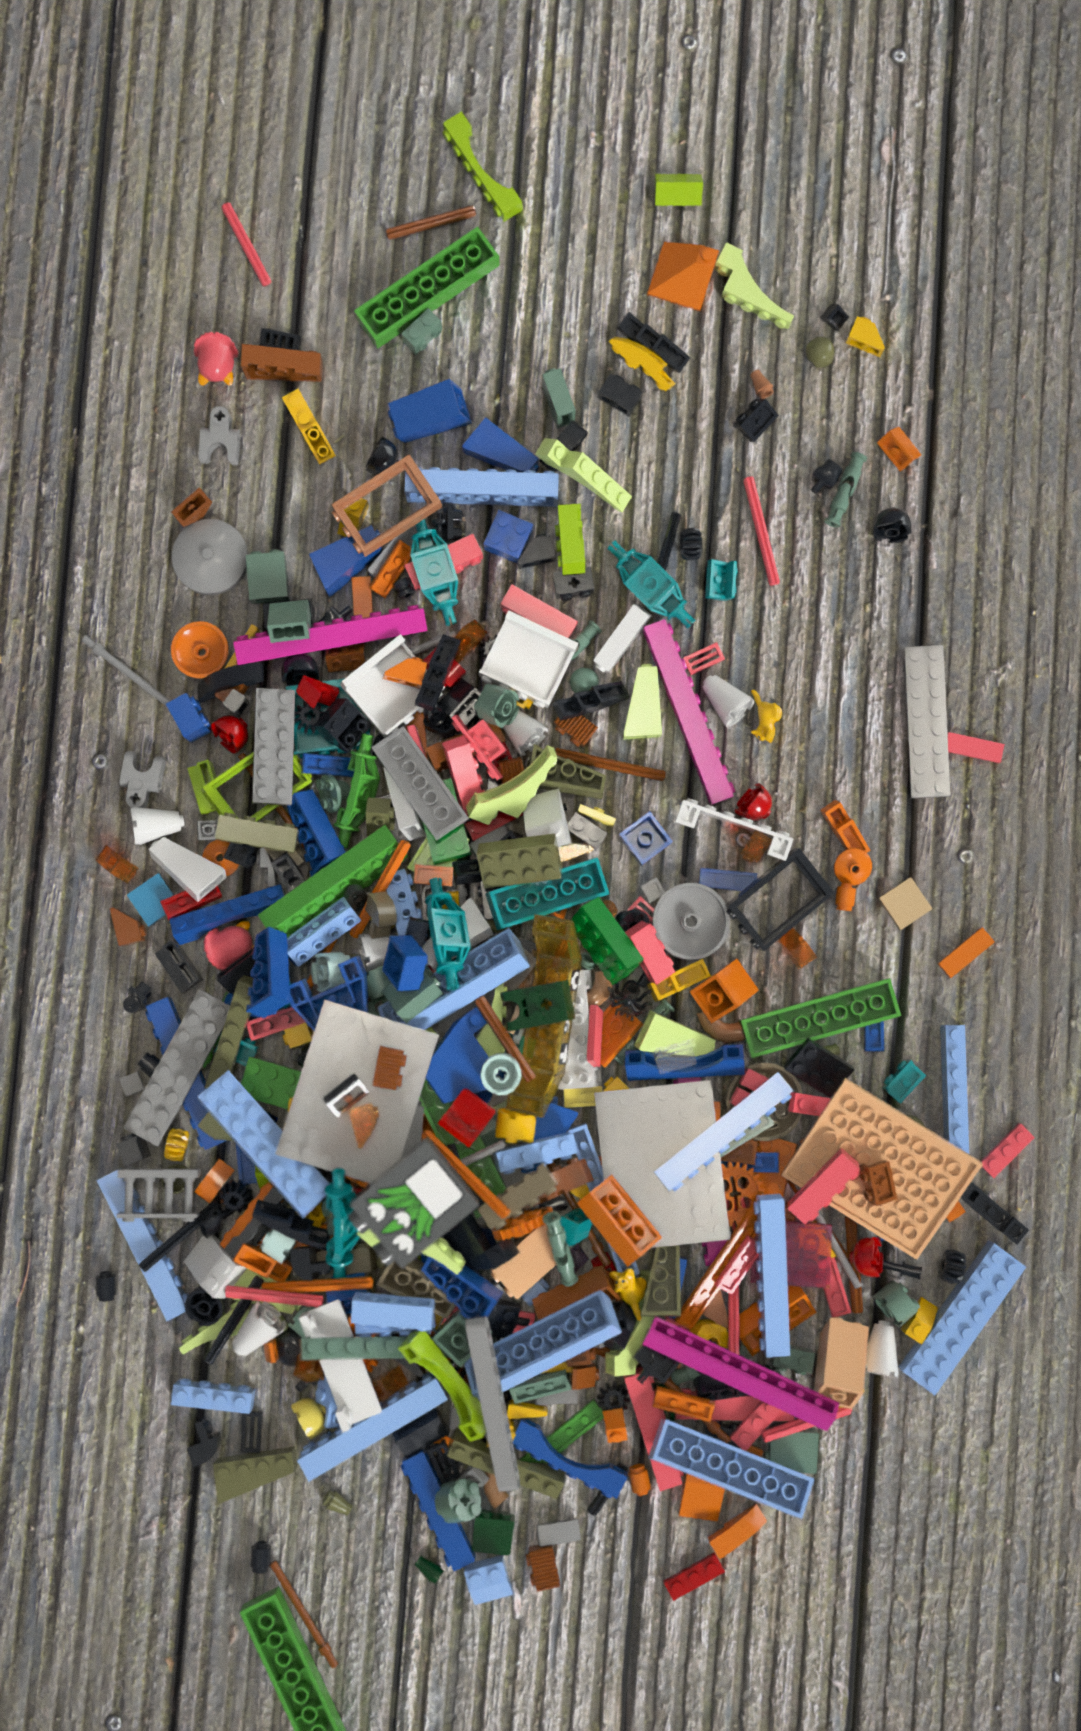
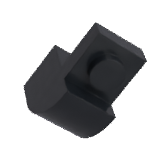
(306, 1265)
(207, 1446)

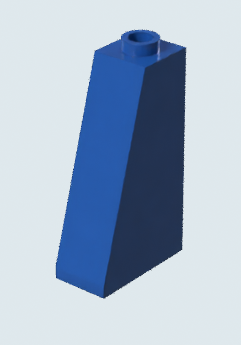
(499, 449)
(556, 1121)

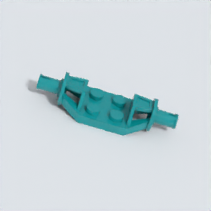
(435, 570)
(651, 584)
(447, 932)
(345, 1234)

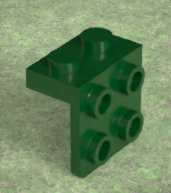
(493, 1532)

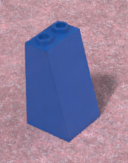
(429, 412)
(341, 562)

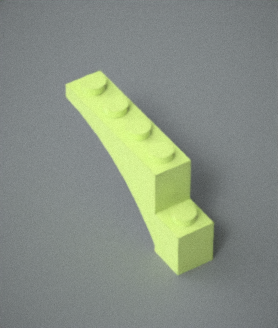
(744, 291)
(584, 471)
(514, 794)
(486, 1036)
(438, 1250)
(210, 1333)
(621, 1361)

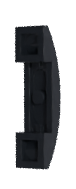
(229, 677)
(994, 1214)

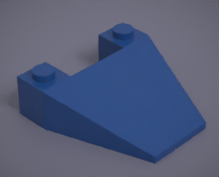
(350, 994)
(459, 1059)

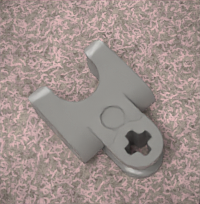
(219, 435)
(141, 783)

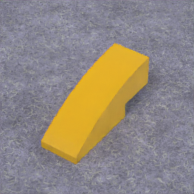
(680, 980)

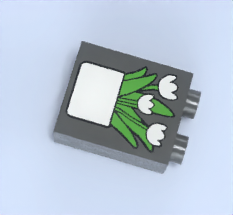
(412, 1204)

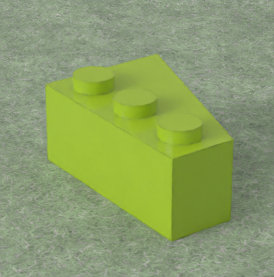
(570, 539)

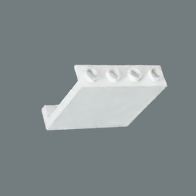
(528, 660)
(384, 701)

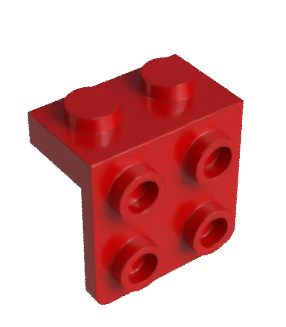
(467, 1117)

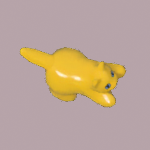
(768, 715)
(630, 1289)

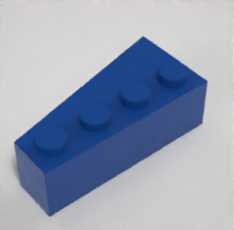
(314, 831)
(269, 973)
(466, 1290)

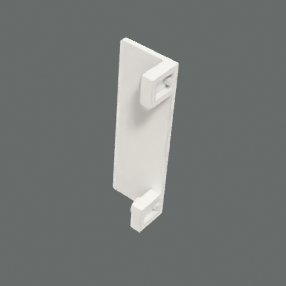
(780, 841)
(578, 1070)
(347, 1377)

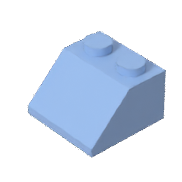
(488, 1579)

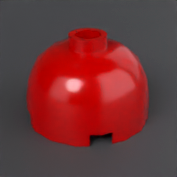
(231, 731)
(755, 804)
(867, 1257)

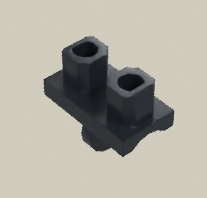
(445, 523)
(137, 998)

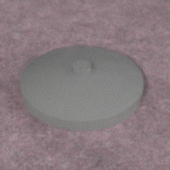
(209, 557)
(691, 921)

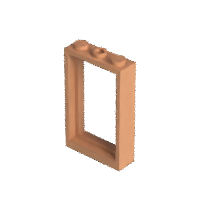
(420, 483)

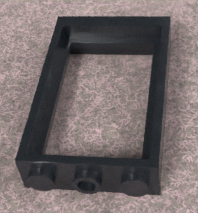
(811, 874)

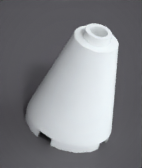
(727, 700)
(525, 732)
(154, 824)
(373, 950)
(258, 1328)
(881, 1350)

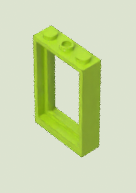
(220, 805)

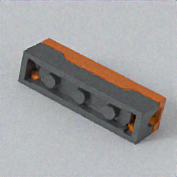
(246, 1227)

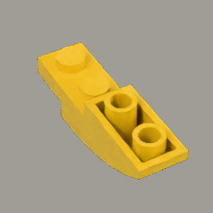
(639, 355)
(308, 426)

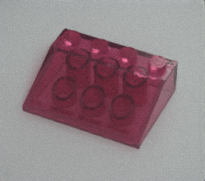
(806, 1255)

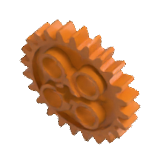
(750, 1190)
(522, 1224)

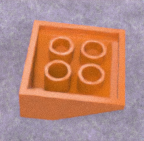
(683, 274)

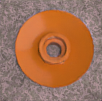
(213, 850)
(847, 860)

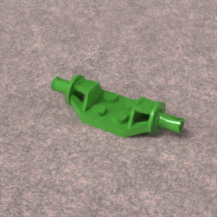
(363, 785)

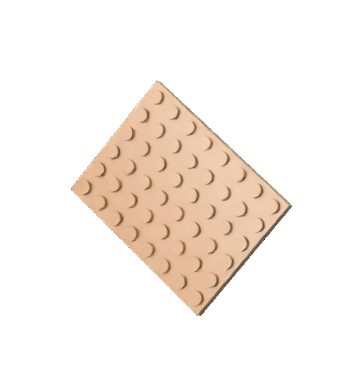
(924, 1166)

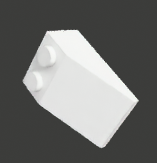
(547, 816)
(213, 1266)

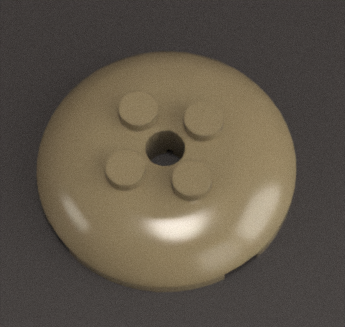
(784, 1120)

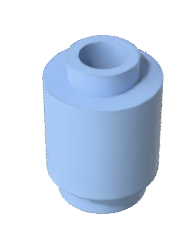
(539, 1287)

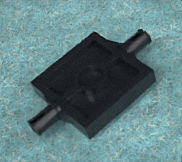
(505, 1318)
(654, 1364)

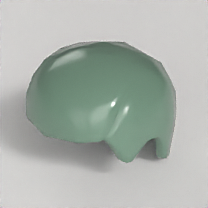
(583, 679)

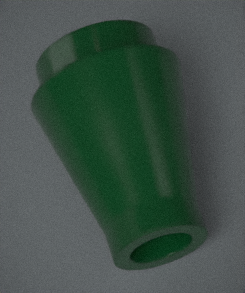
(429, 1569)

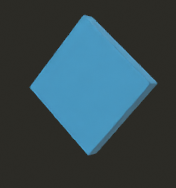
(147, 899)

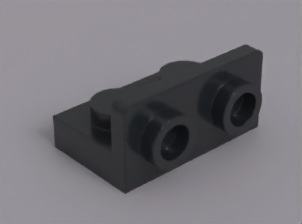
(756, 419)
(241, 854)

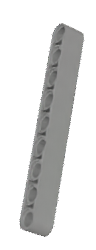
(492, 1404)

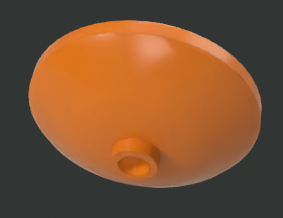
(193, 639)

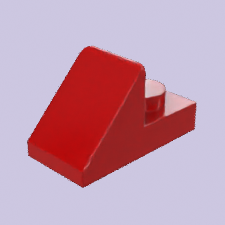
(316, 691)

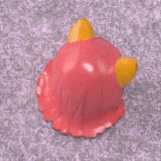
(215, 358)
(227, 945)

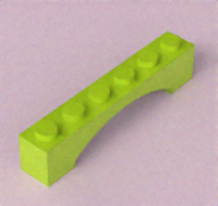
(504, 200)
(422, 1350)

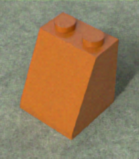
(724, 991)

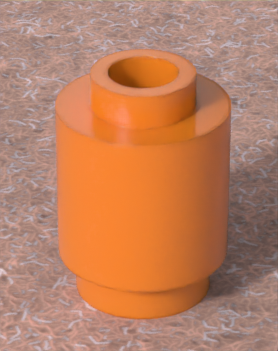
(845, 897)
(639, 1479)

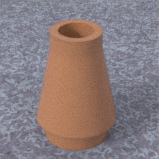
(761, 385)

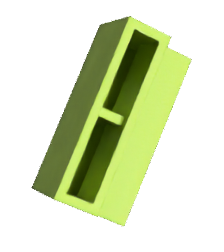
(678, 189)
(200, 776)

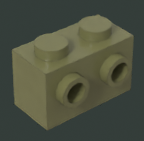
(378, 814)

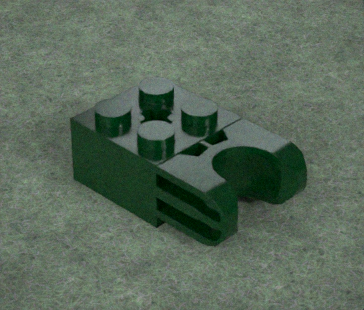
(535, 1008)

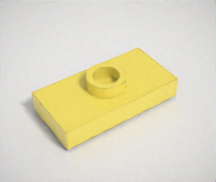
(596, 814)

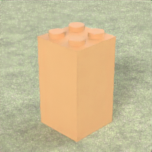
(527, 1266)
(842, 1361)

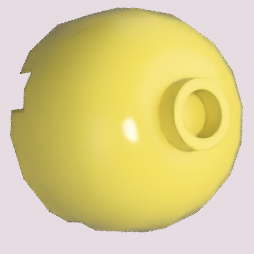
(310, 1416)

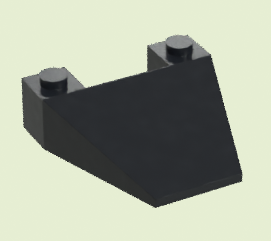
(474, 1247)

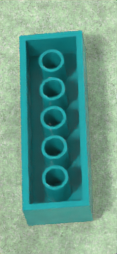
(522, 901)

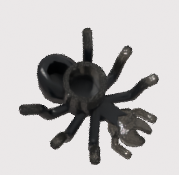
(629, 999)

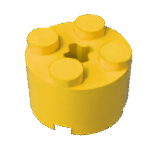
(515, 1126)

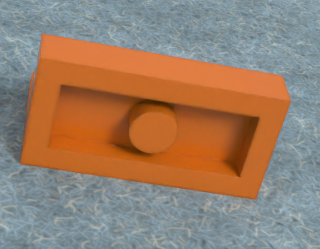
(899, 448)

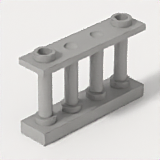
(149, 1175)

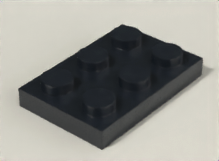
(818, 1067)

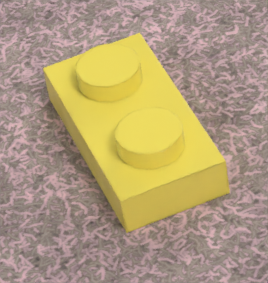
(580, 1097)

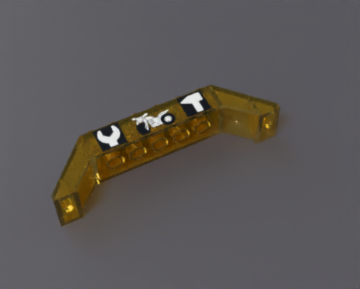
(548, 1044)

